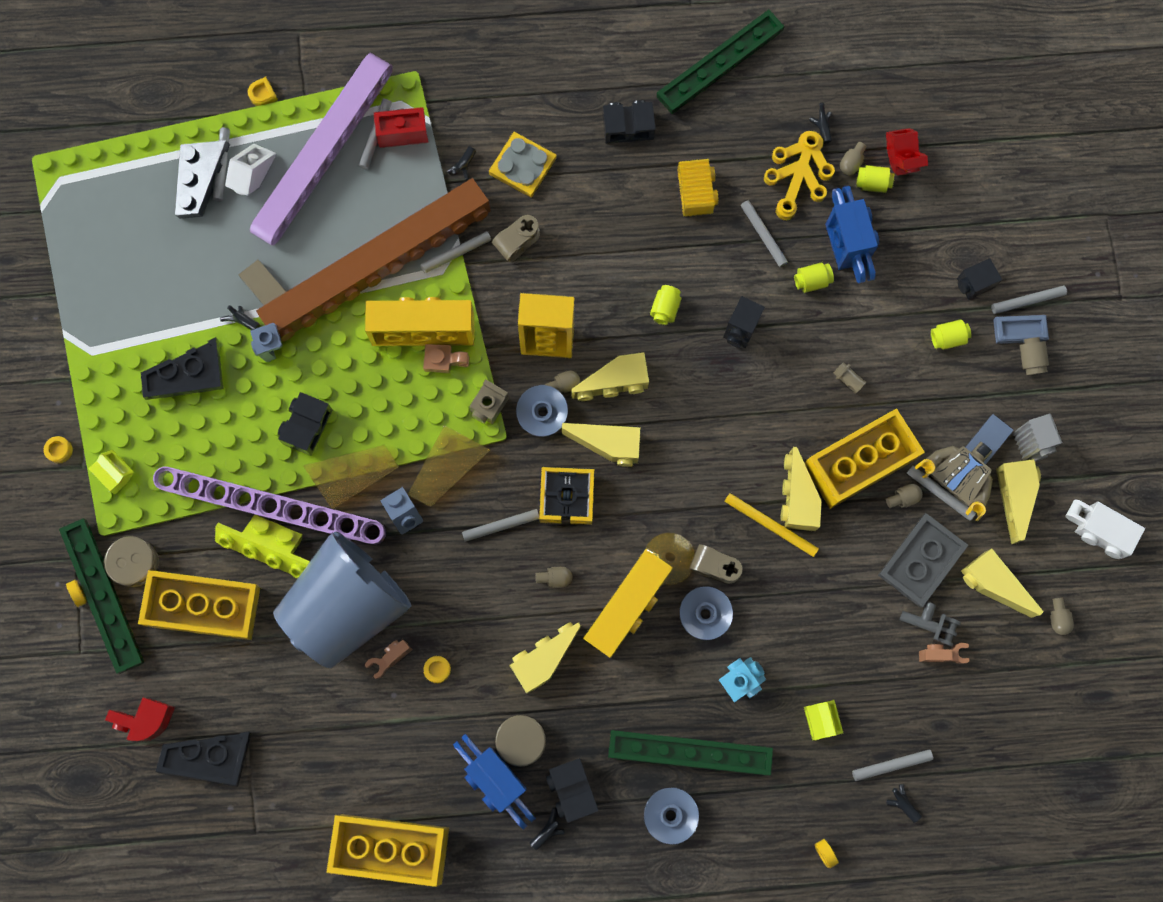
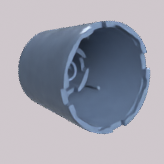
(339, 602)

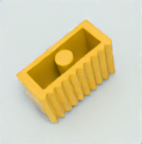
(696, 187)

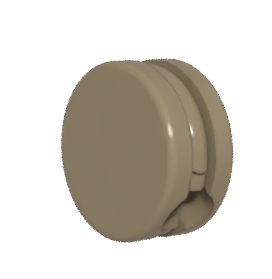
(129, 561)
(520, 740)

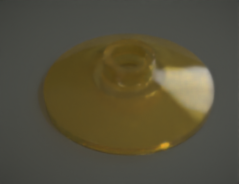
(682, 551)

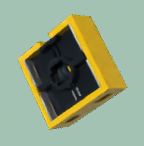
(568, 485)

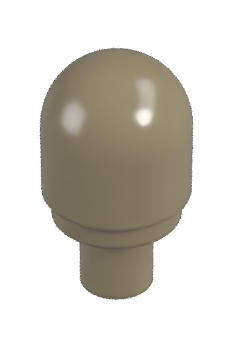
(853, 159)
(565, 381)
(905, 496)
(555, 577)
(1061, 618)

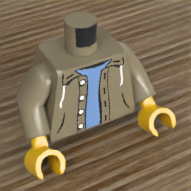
(962, 474)

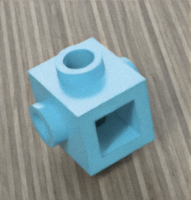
(743, 678)

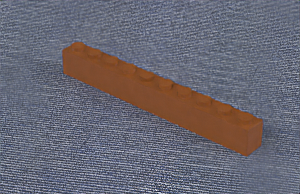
(376, 260)

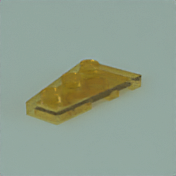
(445, 465)
(349, 474)

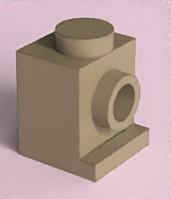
(488, 413)

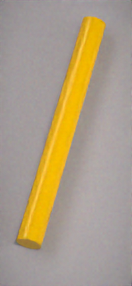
(771, 525)

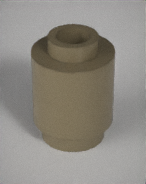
(1034, 356)

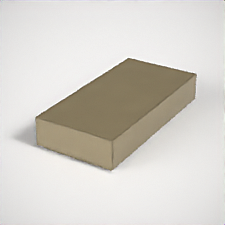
(261, 282)

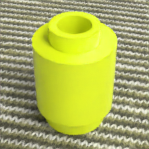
(875, 178)
(814, 277)
(666, 305)
(950, 334)

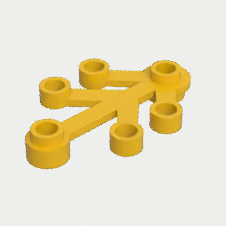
(800, 170)

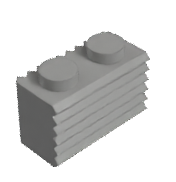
(1037, 438)

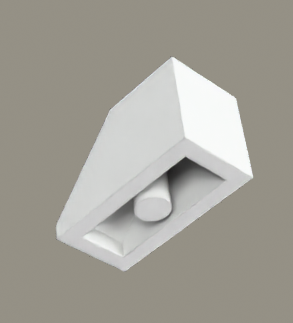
(249, 169)

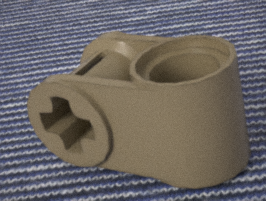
(514, 240)
(710, 564)

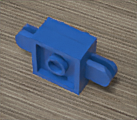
(852, 234)
(495, 780)

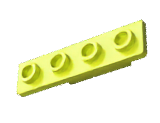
(265, 543)

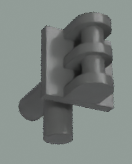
(925, 623)

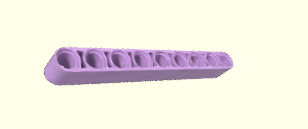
(321, 149)
(258, 501)

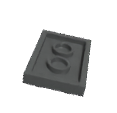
(923, 560)

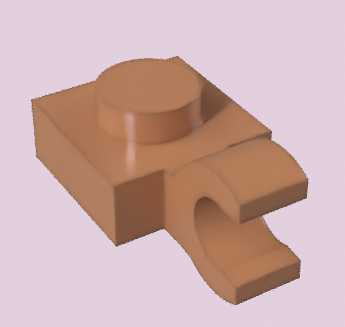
(440, 358)
(937, 653)
(394, 654)

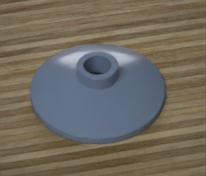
(535, 399)
(711, 600)
(686, 815)

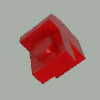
(904, 151)
(148, 723)

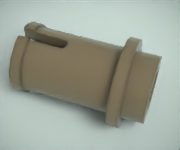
(849, 377)

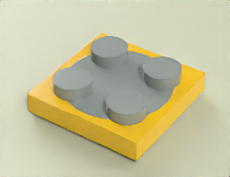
(522, 164)

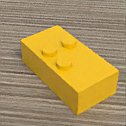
(420, 322)
(546, 325)
(863, 458)
(628, 604)
(199, 605)
(388, 850)

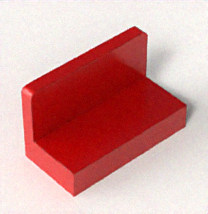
(400, 127)

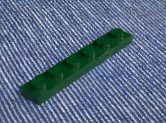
(720, 61)
(101, 596)
(690, 752)

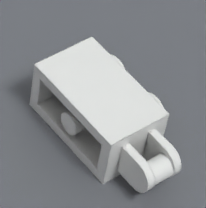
(1105, 528)

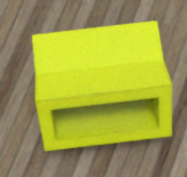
(111, 471)
(823, 720)

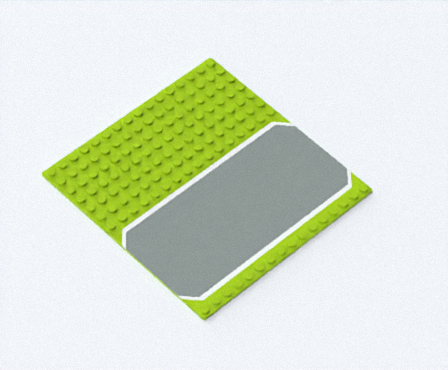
(153, 285)

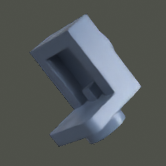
(265, 341)
(401, 510)

